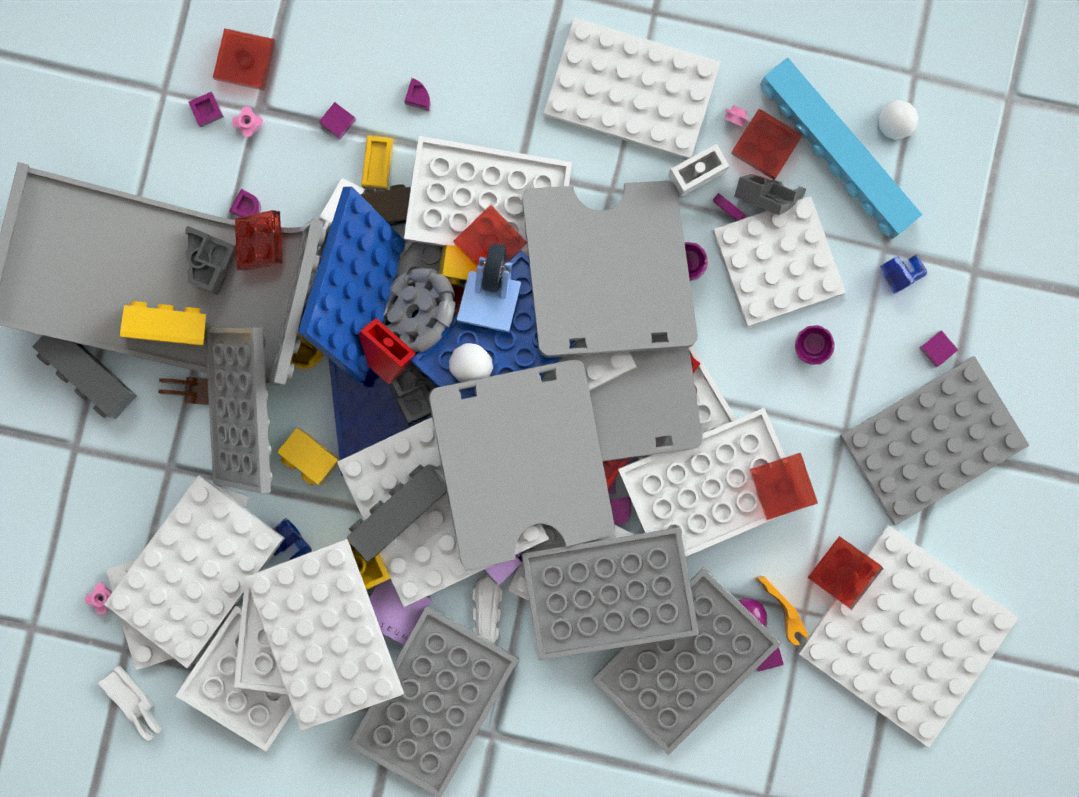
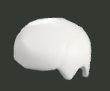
(898, 120)
(470, 363)

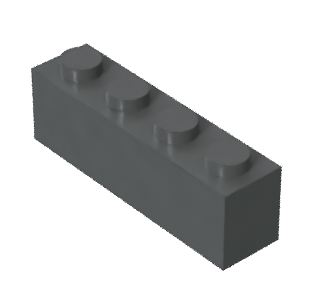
(87, 374)
(398, 512)

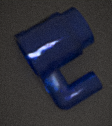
(898, 274)
(292, 536)

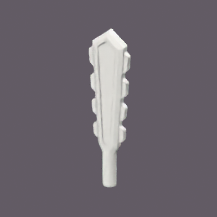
(486, 613)

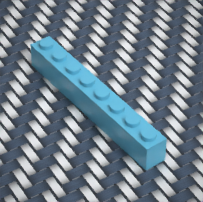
(839, 148)

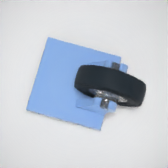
(487, 297)

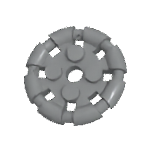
(431, 318)

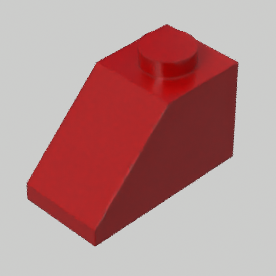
(385, 351)

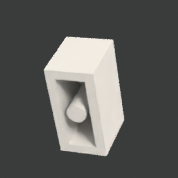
(698, 170)

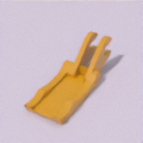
(792, 620)

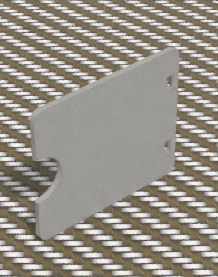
(608, 271)
(647, 405)
(520, 460)

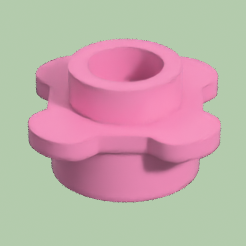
(736, 115)
(253, 125)
(93, 598)

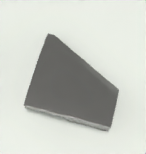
(767, 193)
(208, 260)
(412, 394)

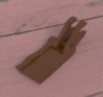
(195, 390)

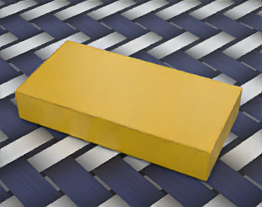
(377, 162)

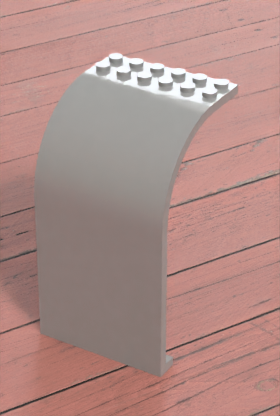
(88, 250)

